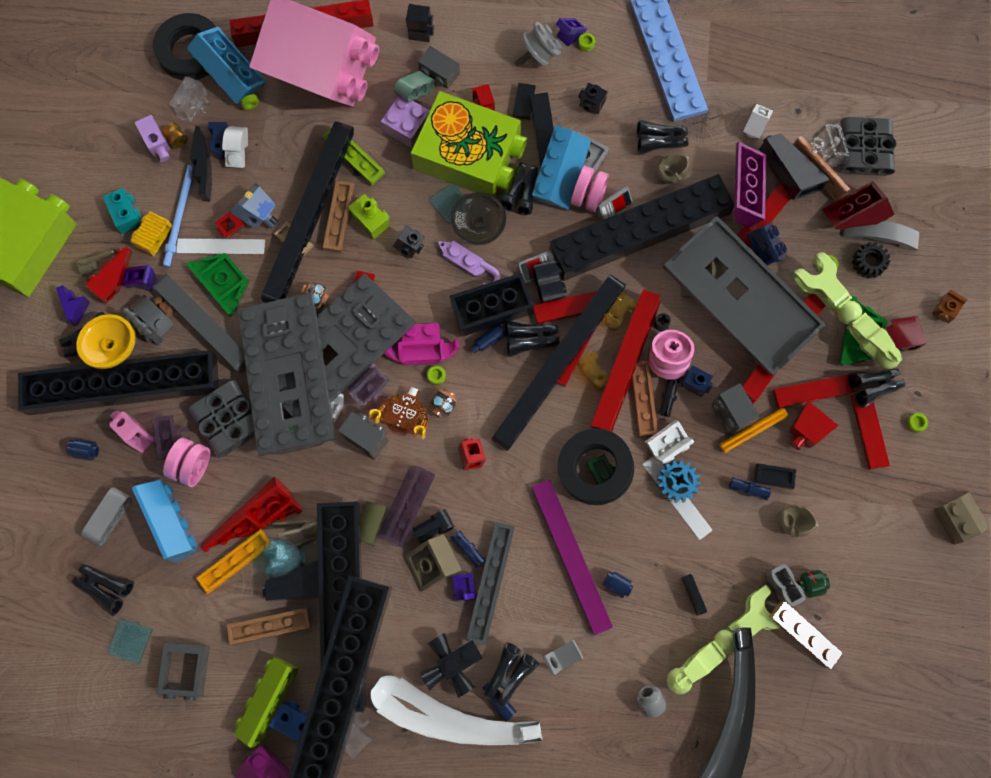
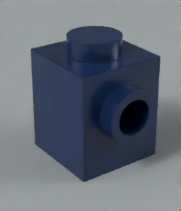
(697, 381)

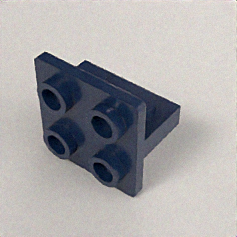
(767, 244)

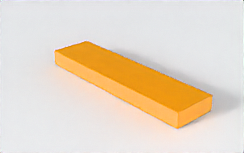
(233, 562)

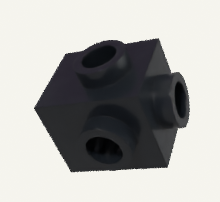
(592, 98)
(409, 242)

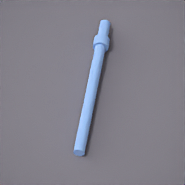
(170, 248)

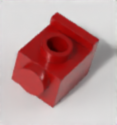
(483, 96)
(223, 222)
(477, 455)

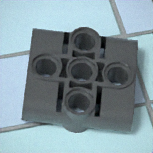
(879, 134)
(206, 415)

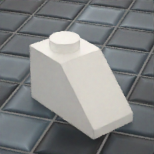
(757, 122)

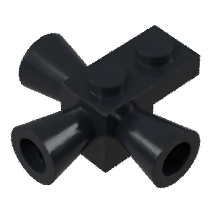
(451, 665)

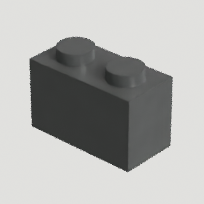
(439, 67)

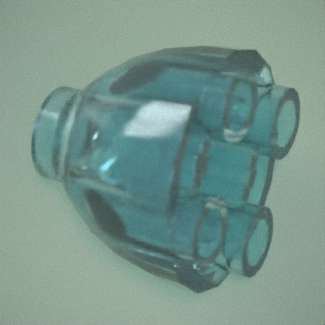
(282, 558)

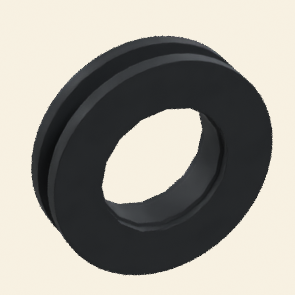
(172, 31)
(591, 440)

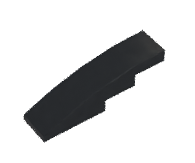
(542, 122)
(201, 160)

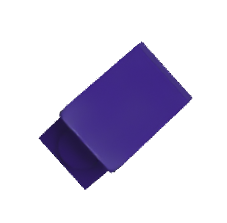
(569, 30)
(139, 277)
(73, 307)

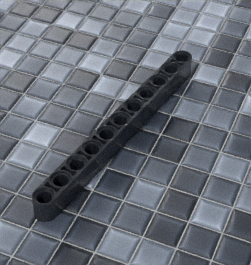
(308, 212)
(557, 362)

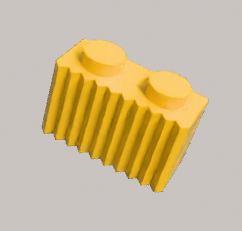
(151, 233)

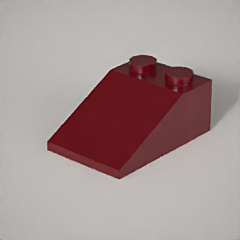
(860, 208)

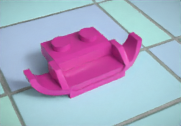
(422, 346)

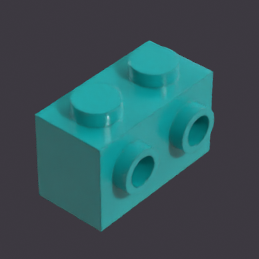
(122, 210)

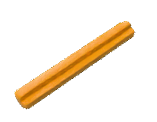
(753, 430)

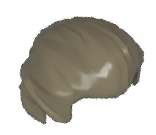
(673, 168)
(797, 520)

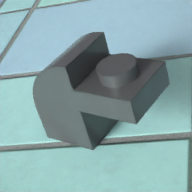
(152, 315)

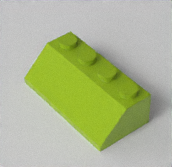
(265, 702)

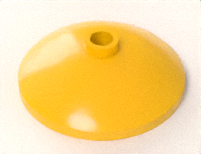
(99, 335)

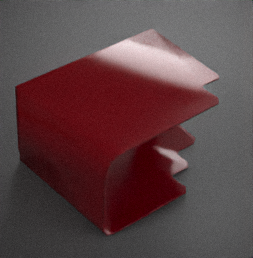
(906, 333)

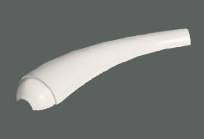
(445, 721)

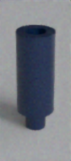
(488, 339)
(505, 712)

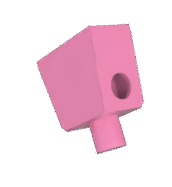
(127, 428)

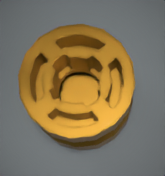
(177, 137)

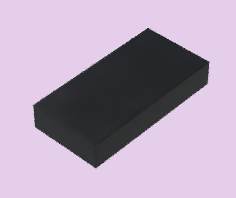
(522, 105)
(775, 476)
(694, 594)

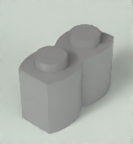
(783, 582)

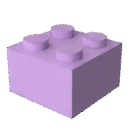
(404, 121)

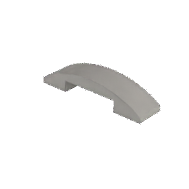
(887, 232)

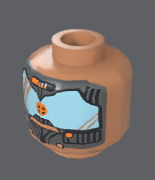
(318, 291)
(443, 403)

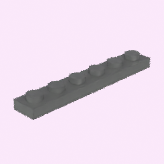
(490, 583)

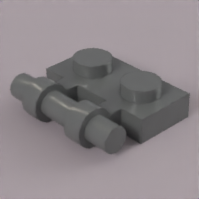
(141, 327)

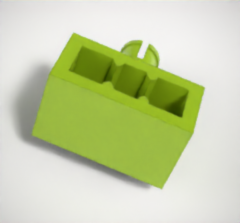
(369, 216)

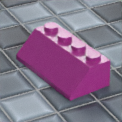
(749, 185)
(263, 764)

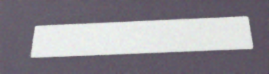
(220, 246)
(686, 509)

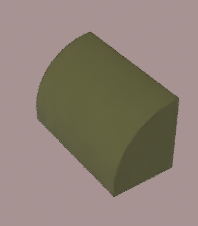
(371, 522)

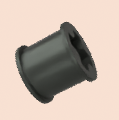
(667, 320)

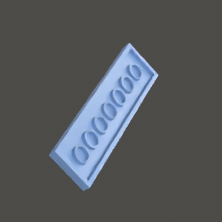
(669, 58)

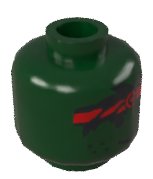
(814, 583)

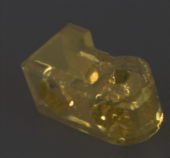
(618, 311)
(592, 371)

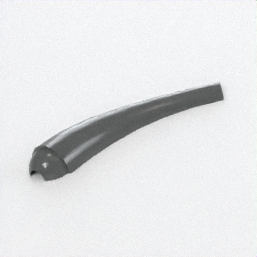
(734, 739)

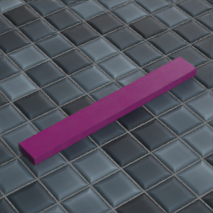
(572, 557)

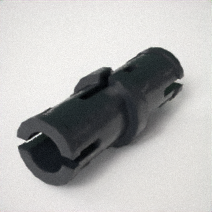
(669, 397)

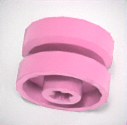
(589, 189)
(671, 354)
(186, 462)

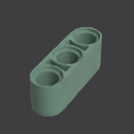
(414, 86)

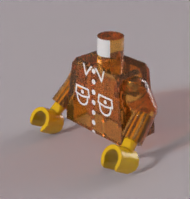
(403, 413)

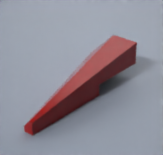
(268, 505)

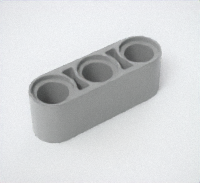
(106, 516)

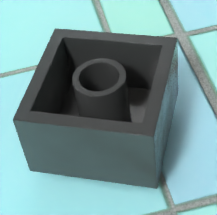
(735, 410)
(363, 435)

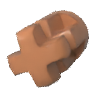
(164, 306)

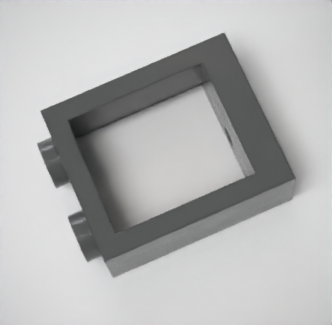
(200, 676)

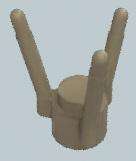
(88, 265)
(308, 528)

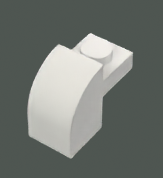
(234, 142)

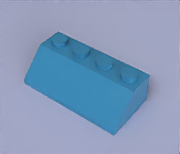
(225, 64)
(561, 168)
(165, 520)

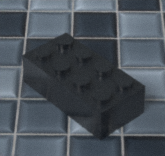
(491, 304)

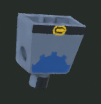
(255, 208)

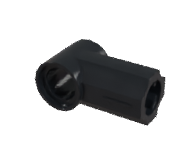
(437, 524)

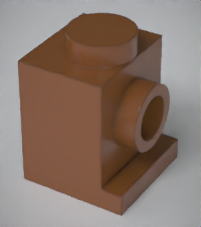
(949, 306)

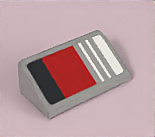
(615, 203)
(525, 266)

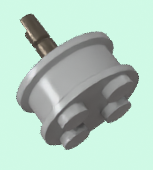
(540, 45)

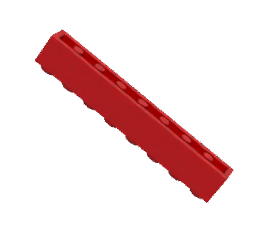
(247, 30)

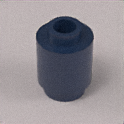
(83, 449)
(618, 584)

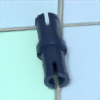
(750, 488)
(468, 549)

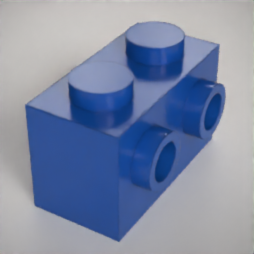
(289, 720)

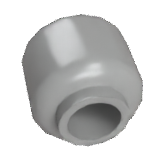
(651, 701)

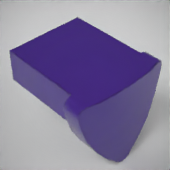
(463, 587)

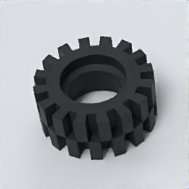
(878, 253)

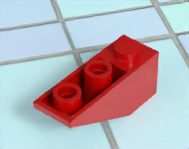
(110, 278)

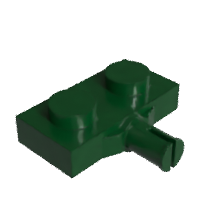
(601, 469)

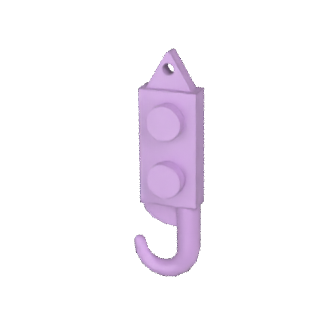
(466, 260)

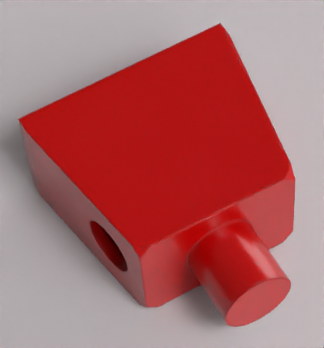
(810, 427)

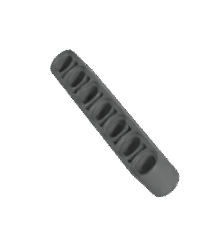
(201, 322)

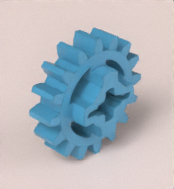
(685, 484)

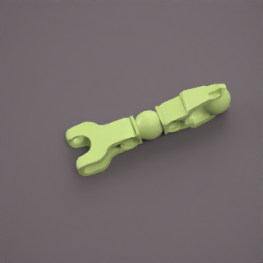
(869, 335)
(713, 653)

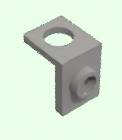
(563, 657)

